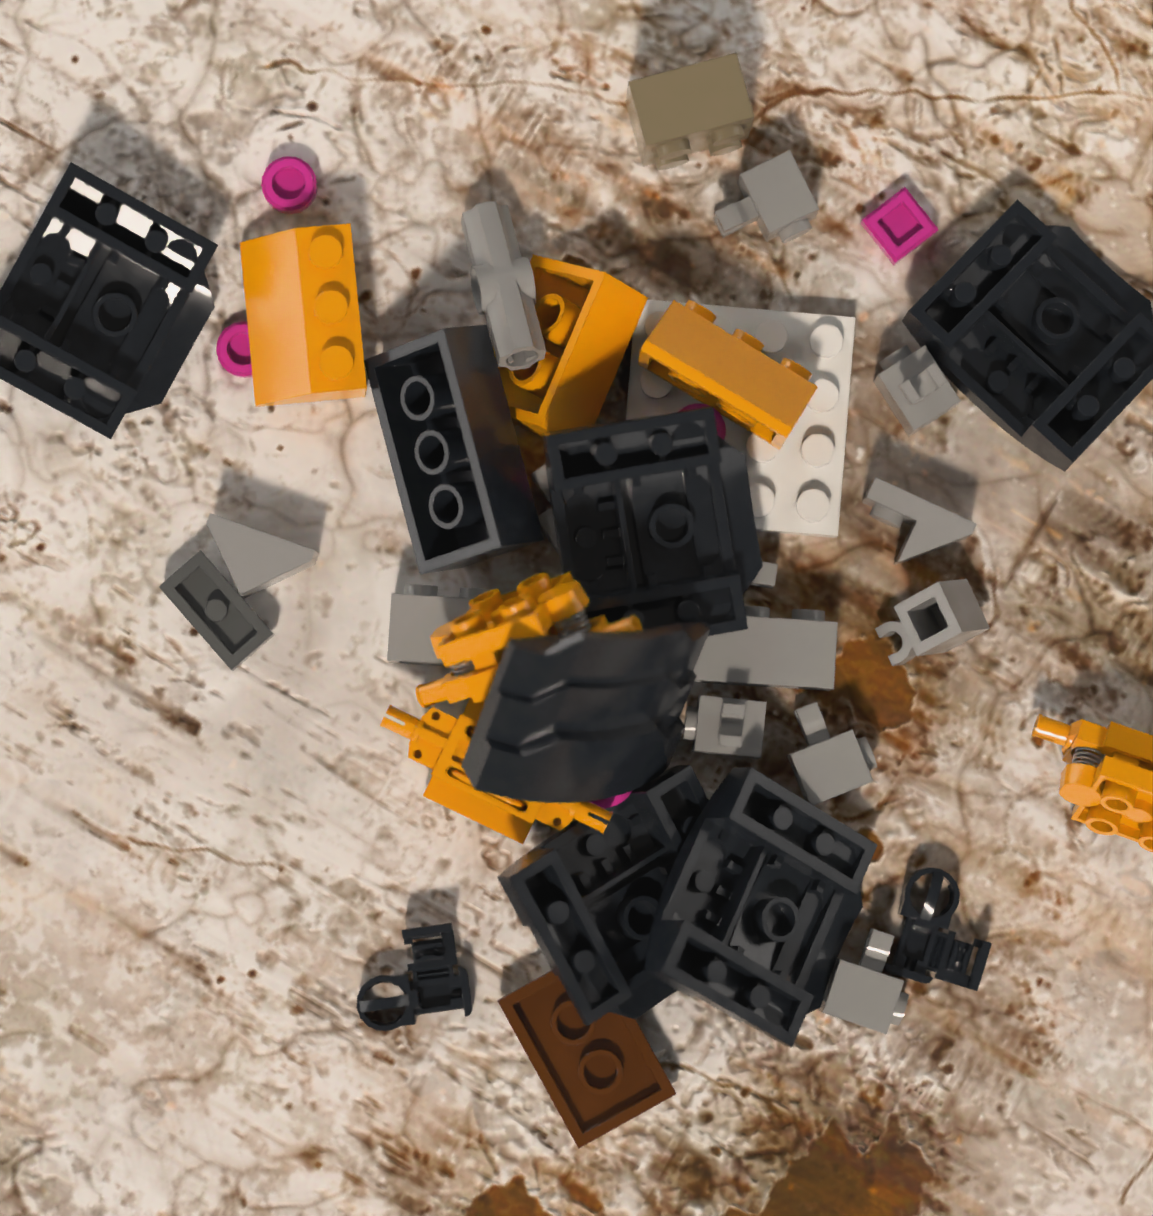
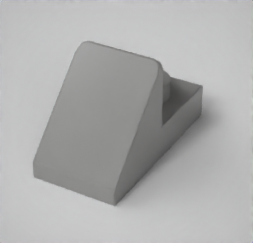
(930, 524)

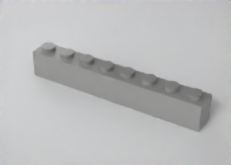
(767, 654)

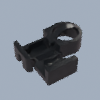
(930, 949)
(432, 977)

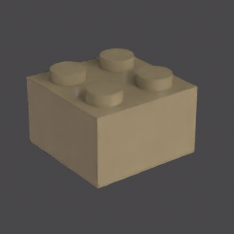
(690, 111)

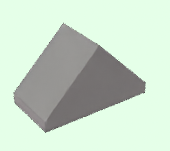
(257, 557)

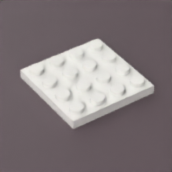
(802, 482)

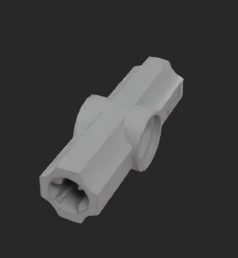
(503, 286)

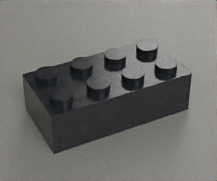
(453, 449)

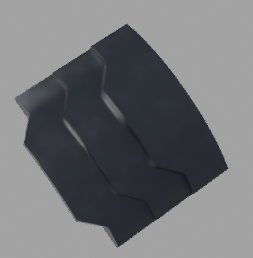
(102, 303)
(1038, 334)
(655, 519)
(584, 713)
(598, 893)
(759, 905)

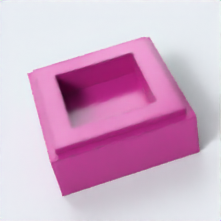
(899, 226)

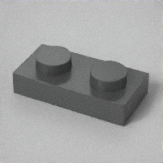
(216, 610)

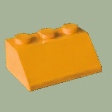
(303, 316)
(585, 331)
(727, 372)

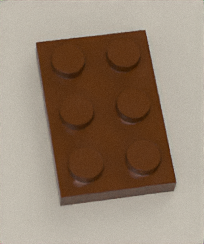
(592, 1071)

